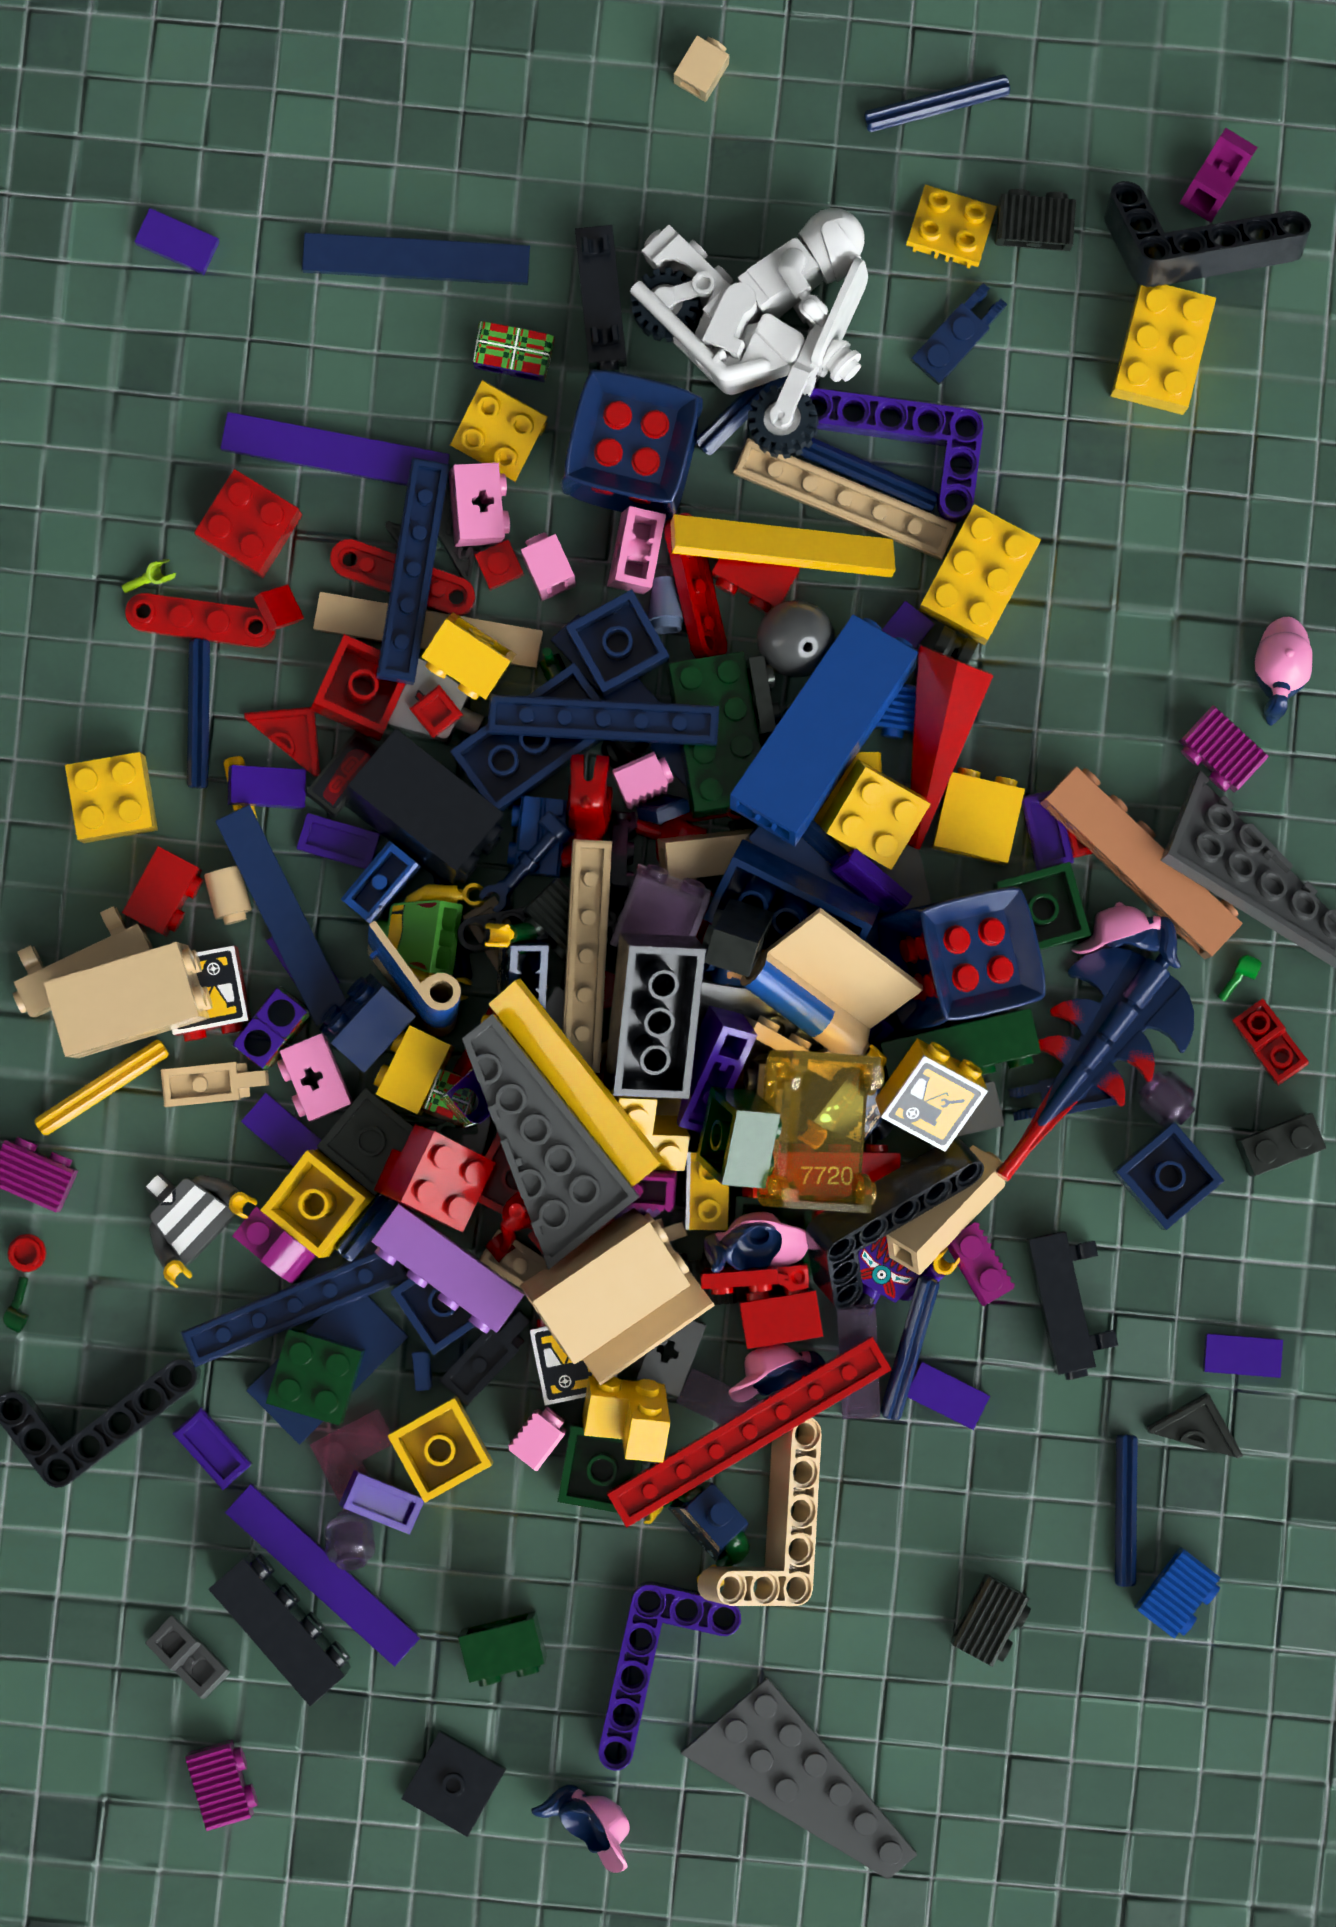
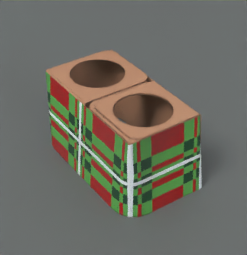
(463, 1098)

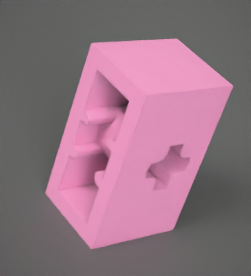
(470, 524)
(636, 550)
(548, 565)
(332, 1090)

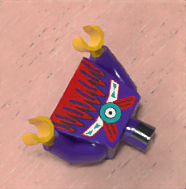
(891, 1279)

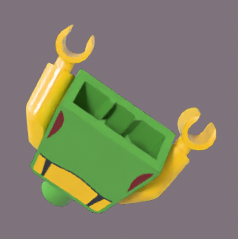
(427, 927)

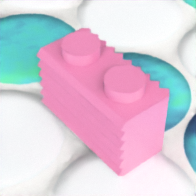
(642, 779)
(538, 1437)

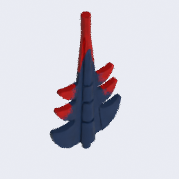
(1135, 998)

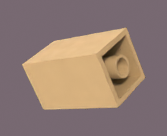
(128, 999)
(607, 1284)

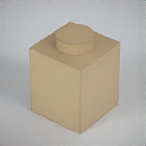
(702, 67)

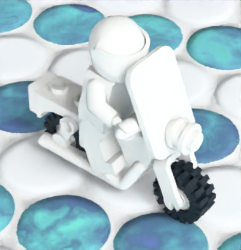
(740, 333)

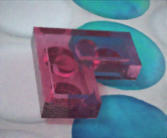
(347, 1447)

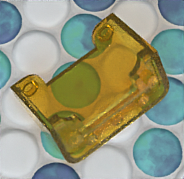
(822, 1130)

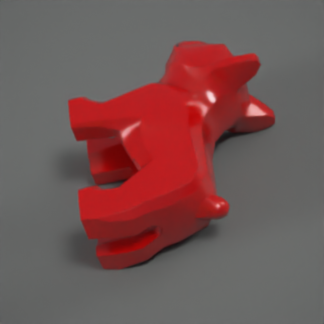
(587, 803)

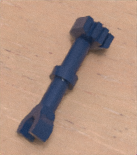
(529, 862)

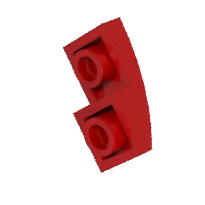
(1270, 1042)

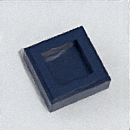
(663, 809)
(422, 1370)

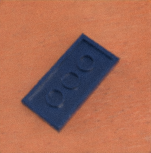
(355, 1324)

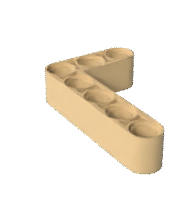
(781, 1531)

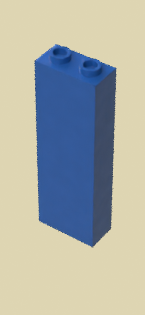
(824, 729)

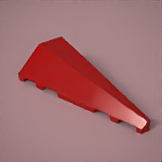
(945, 710)

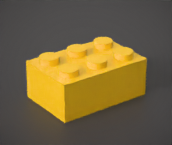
(1163, 347)
(979, 574)

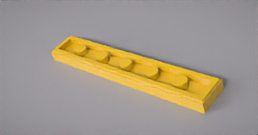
(782, 546)
(576, 1082)

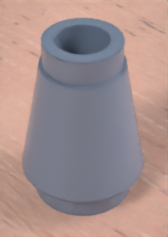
(665, 607)

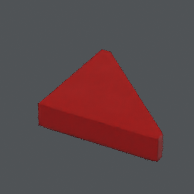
(293, 732)

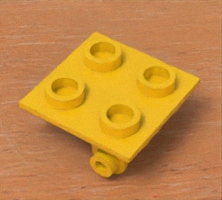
(951, 226)
(499, 430)

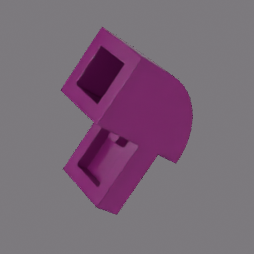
(1218, 175)
(274, 1246)

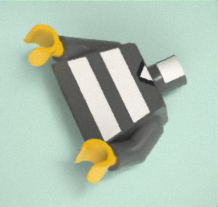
(190, 1218)

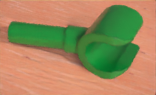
(1247, 967)

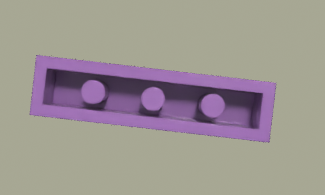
(448, 1268)

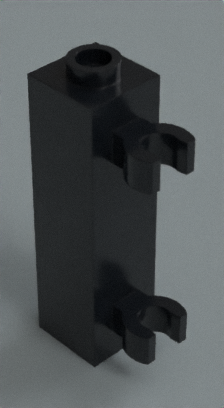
(601, 298)
(1062, 1304)

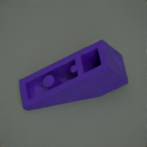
(718, 1060)

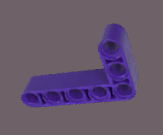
(909, 430)
(644, 1657)

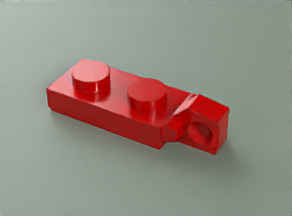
(791, 1276)

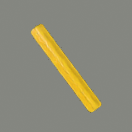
(101, 1087)

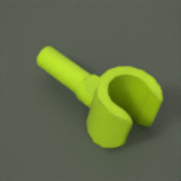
(152, 575)

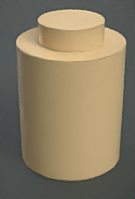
(228, 894)

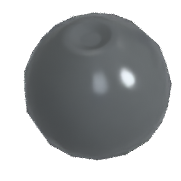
(794, 637)

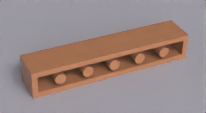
(1135, 859)

